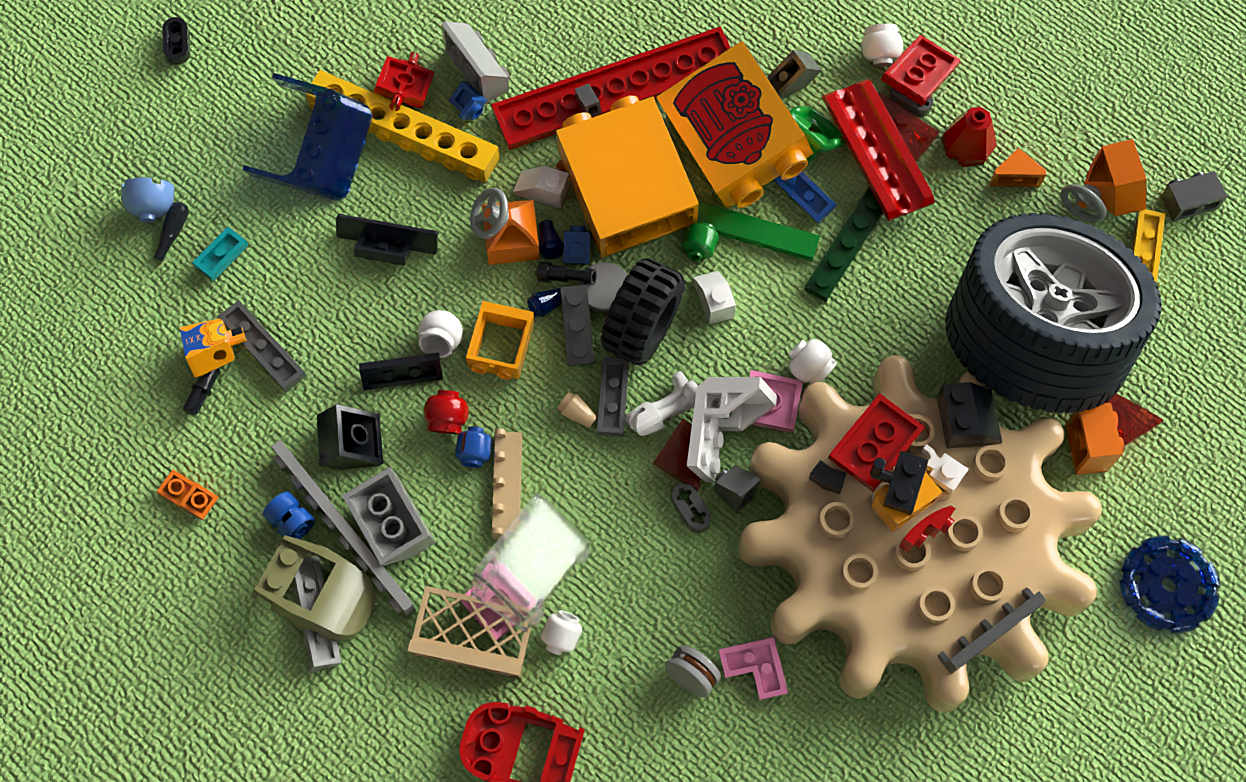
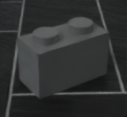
(1193, 195)

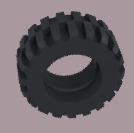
(642, 311)

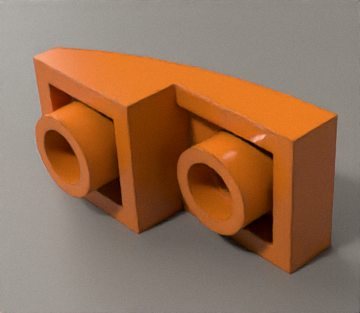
(187, 495)

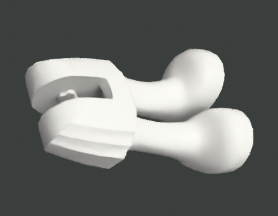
(650, 416)

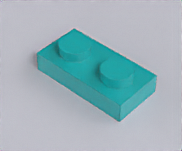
(220, 253)

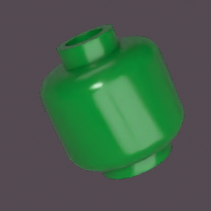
(700, 241)

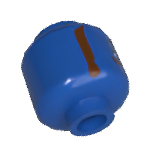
(473, 447)

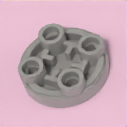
(608, 281)

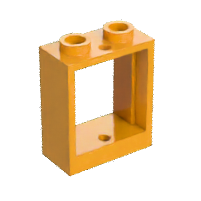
(507, 317)

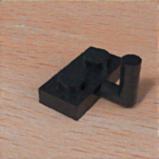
(903, 482)

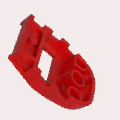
(494, 738)

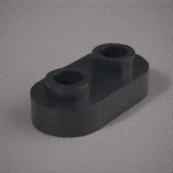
(176, 43)

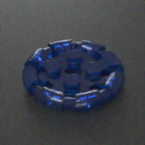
(1182, 575)

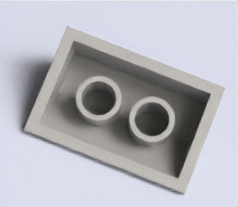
(474, 60)
(388, 518)

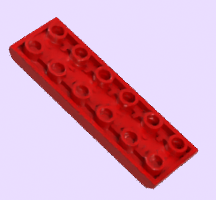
(879, 149)

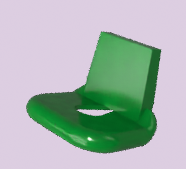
(819, 142)

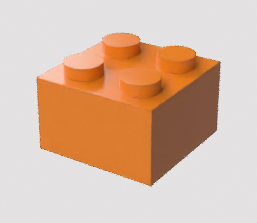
(1094, 439)

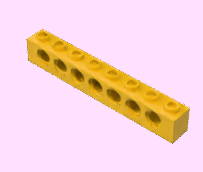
(417, 125)

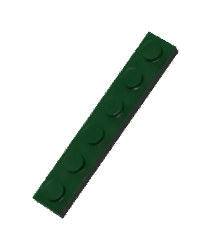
(845, 247)

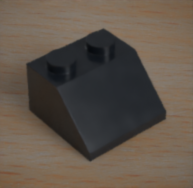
(968, 415)
(349, 438)

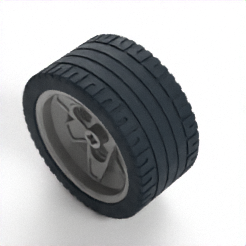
(1052, 312)

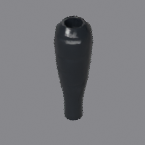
(172, 225)

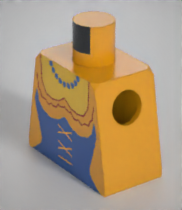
(209, 345)

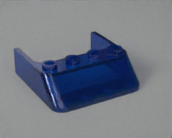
(329, 145)

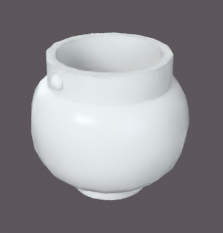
(882, 44)
(439, 333)
(811, 361)

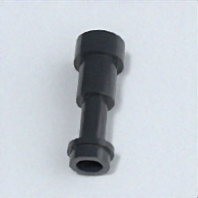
(549, 272)

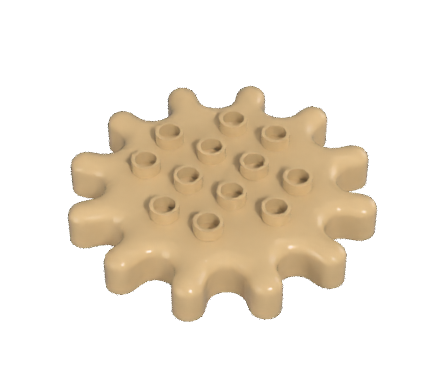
(919, 602)

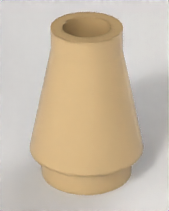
(577, 410)

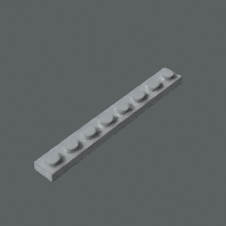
(348, 538)

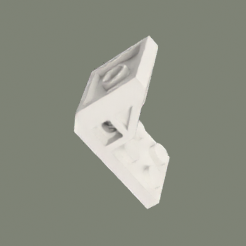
(715, 399)

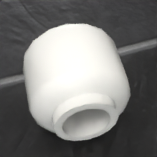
(561, 632)

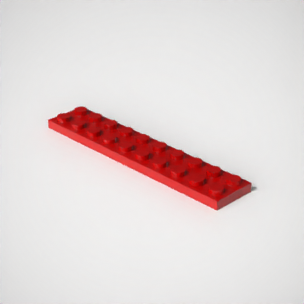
(644, 75)

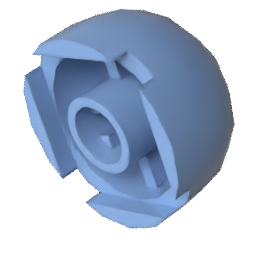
(146, 198)

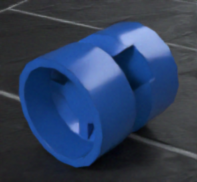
(287, 515)

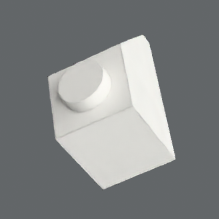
(543, 186)
(715, 297)

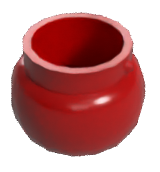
(446, 412)

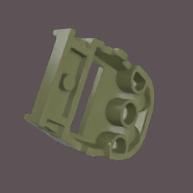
(342, 603)

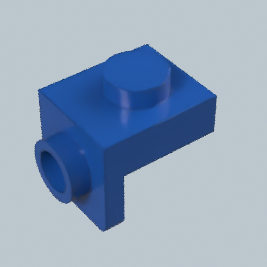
(468, 101)
(576, 245)

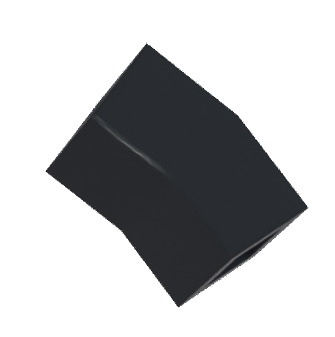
(827, 477)

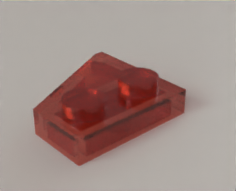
(1132, 419)

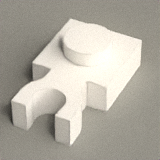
(945, 470)

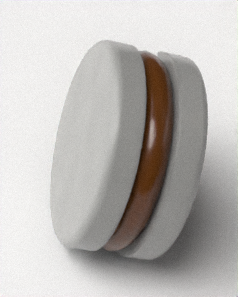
(693, 671)

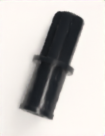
(200, 392)

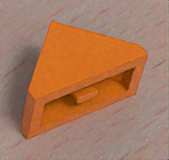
(1018, 171)

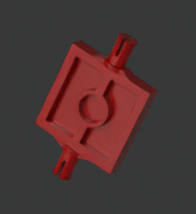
(404, 82)

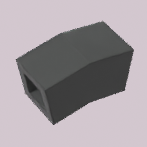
(587, 100)

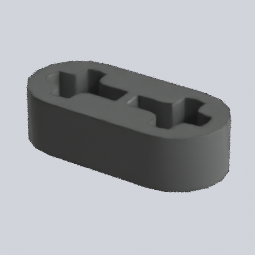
(909, 104)
(686, 511)

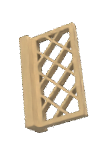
(458, 653)

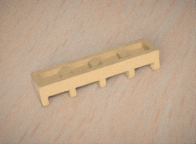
(506, 480)

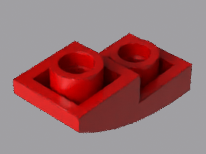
(930, 525)

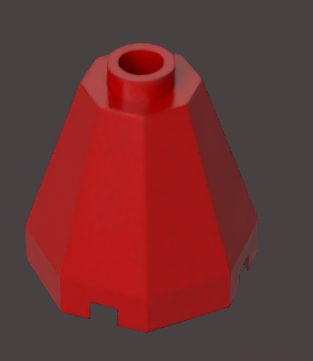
(970, 137)

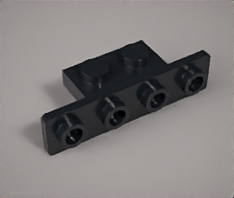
(385, 240)

